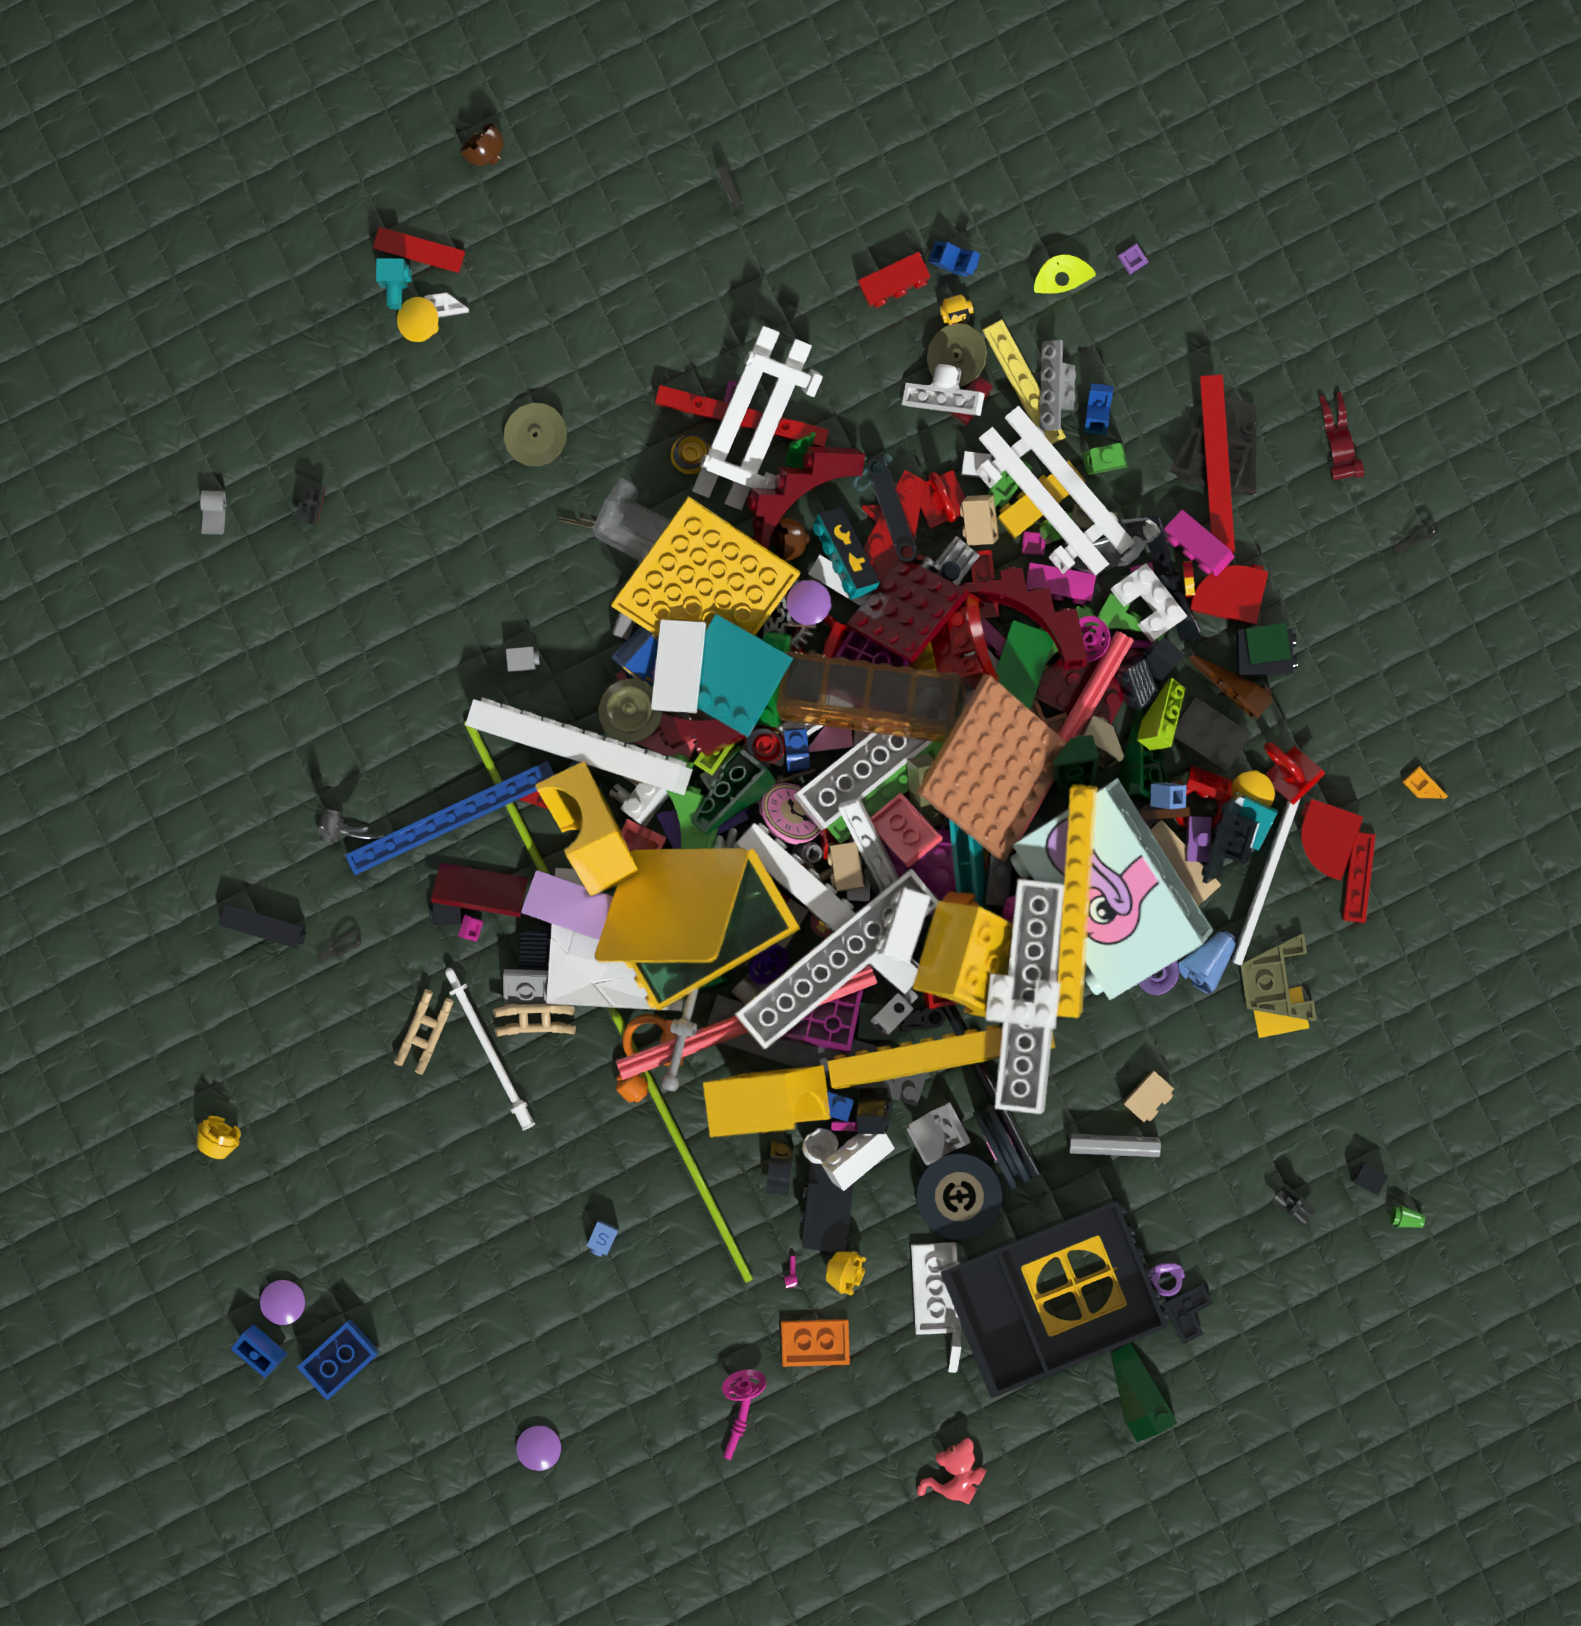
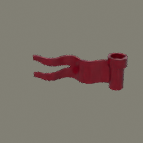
(1341, 443)

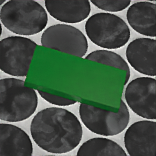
(1023, 661)

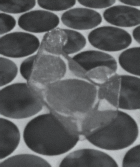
(628, 524)

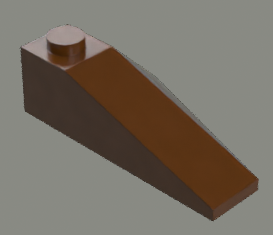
(1243, 692)

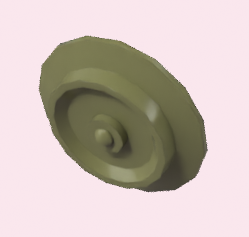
(959, 347)
(535, 434)
(627, 711)

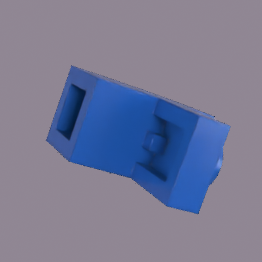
(953, 258)
(1098, 409)
(797, 749)

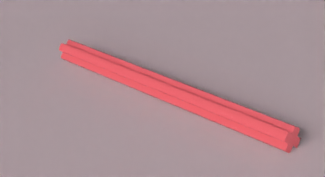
(1091, 696)
(720, 1032)

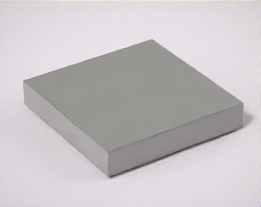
(525, 986)

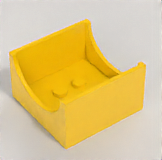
(600, 850)
(962, 954)
(766, 1100)

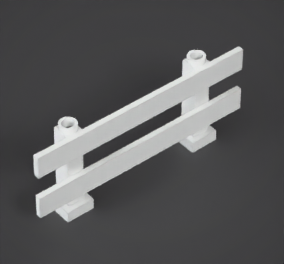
(788, 376)
(1009, 459)

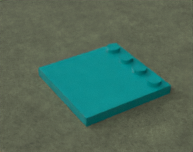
(738, 675)

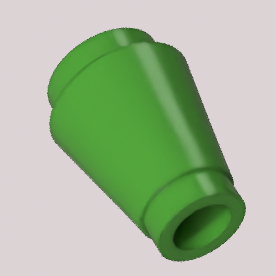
(1405, 1217)

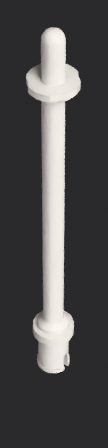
(518, 1106)

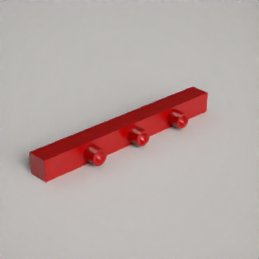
(716, 409)

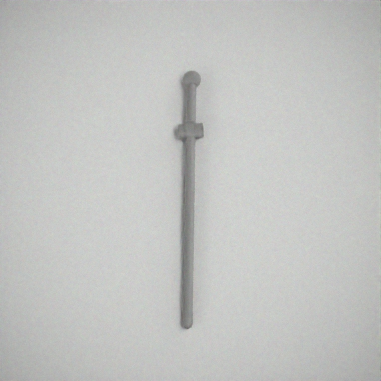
(684, 1027)

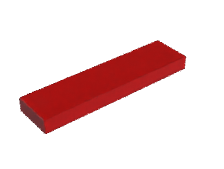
(419, 250)
(1359, 878)

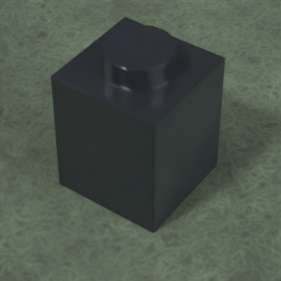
(446, 914)
(1368, 1177)

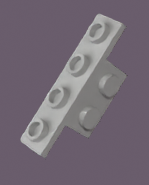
(1056, 385)

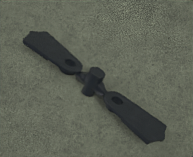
(1188, 628)

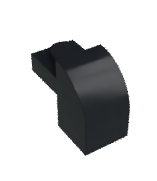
(779, 1168)

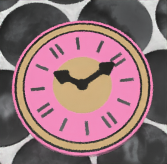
(786, 816)

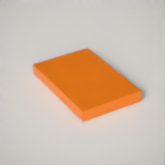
(815, 1342)

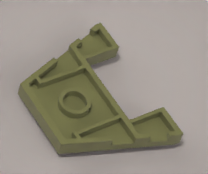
(1267, 985)

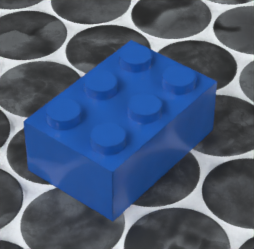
(338, 1359)

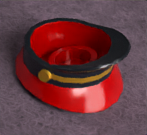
(765, 744)

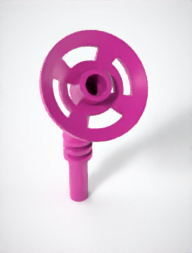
(1096, 639)
(745, 1391)

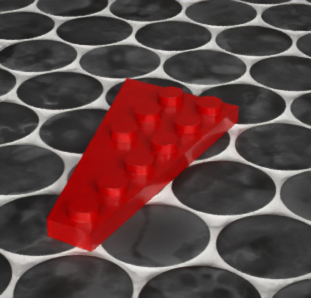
(879, 545)

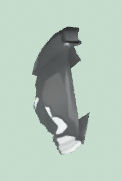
(1139, 529)

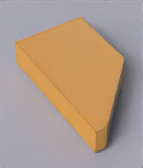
(1423, 786)

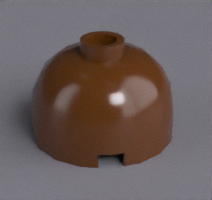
(484, 146)
(789, 539)

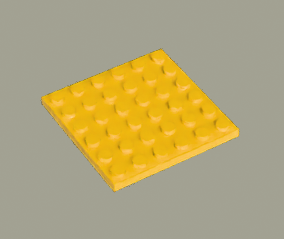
(705, 570)

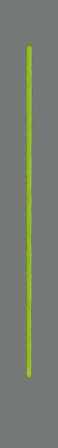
(707, 1197)

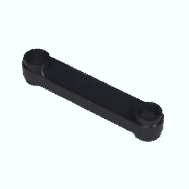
(892, 509)

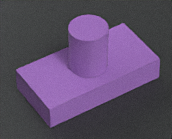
(1198, 839)

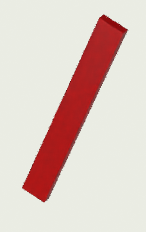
(1217, 459)

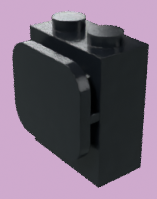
(1280, 667)

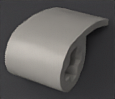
(214, 511)
(748, 989)

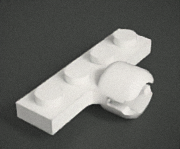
(944, 393)

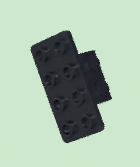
(1233, 838)
(825, 1213)

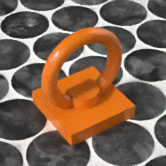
(665, 1025)

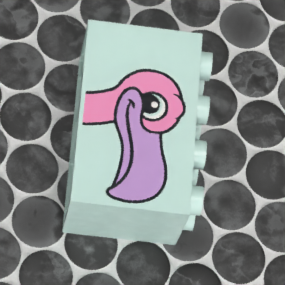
(1137, 900)

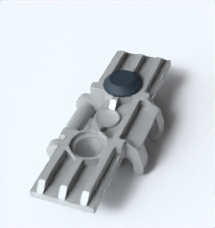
(953, 562)

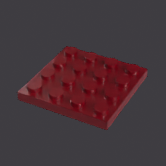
(907, 609)

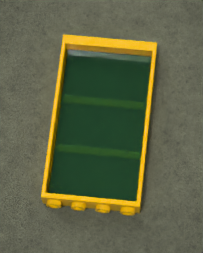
(755, 923)

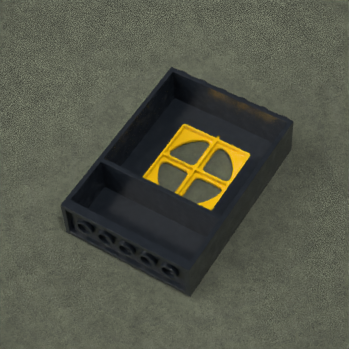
(1005, 1314)

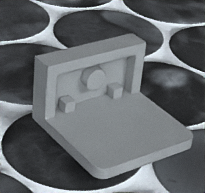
(937, 1133)

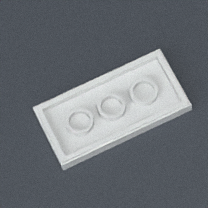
(678, 666)
(931, 1299)

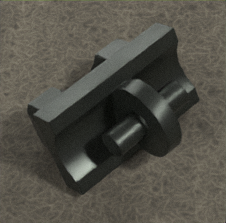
(310, 503)
(1294, 1205)

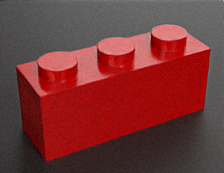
(894, 280)

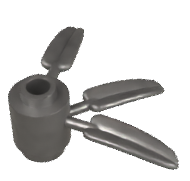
(331, 827)

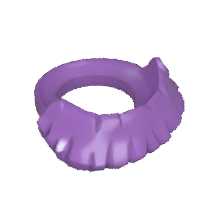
(1174, 1269)

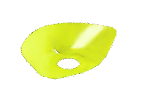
(1075, 268)

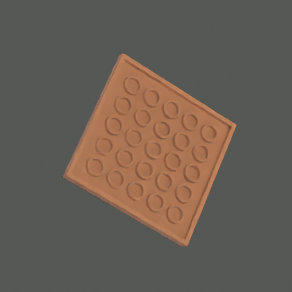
(993, 768)

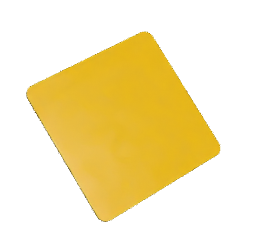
(673, 906)

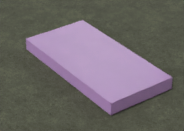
(567, 905)

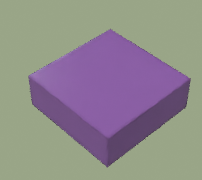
(1132, 259)

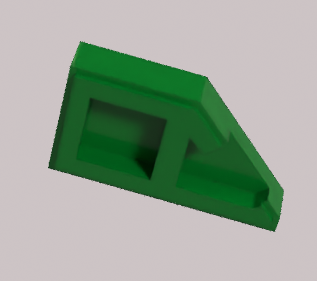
(798, 449)

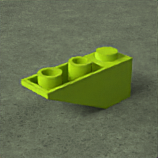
(1161, 719)

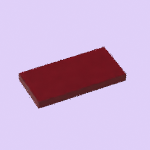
(479, 890)

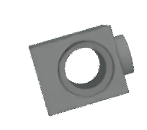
(522, 659)

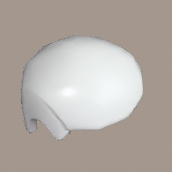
(820, 1145)

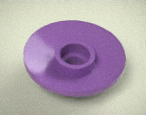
(1157, 986)

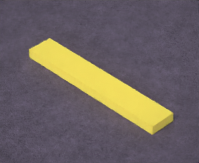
(1018, 374)

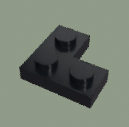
(1182, 1310)

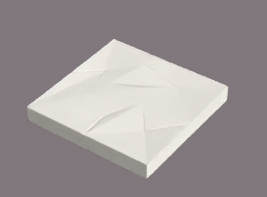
(582, 980)

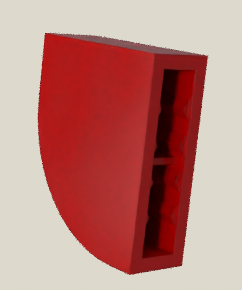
(1232, 594)
(1329, 837)

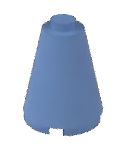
(1208, 961)

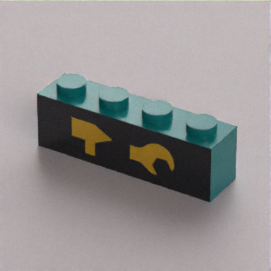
(845, 553)

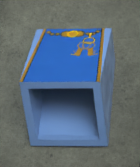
(638, 655)

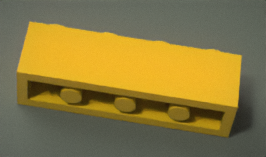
(1024, 513)

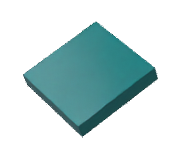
(1260, 813)

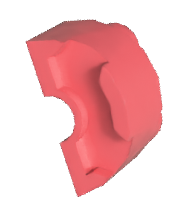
(640, 837)

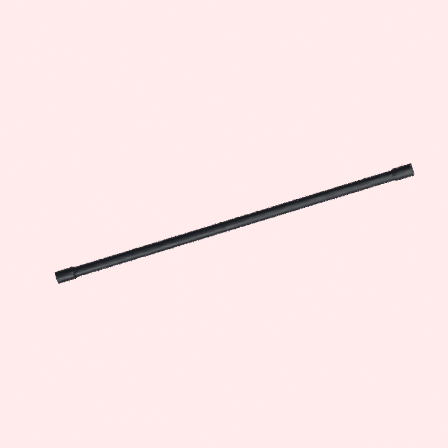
(989, 1088)

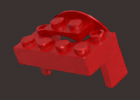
(961, 636)

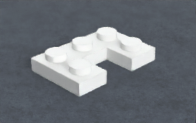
(1165, 608)
(1037, 1013)

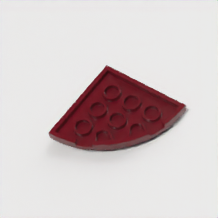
(1063, 687)

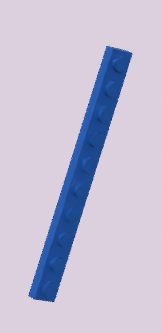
(448, 819)

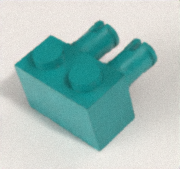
(393, 276)

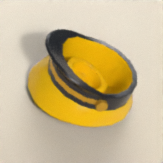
(688, 453)

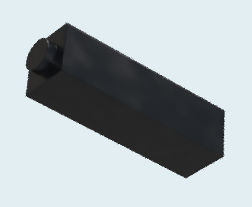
(262, 926)

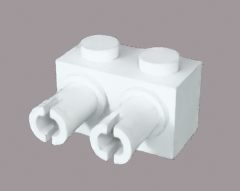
(642, 802)

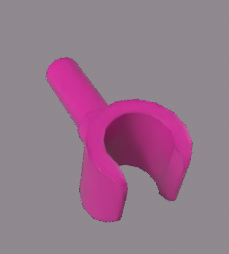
(791, 1280)

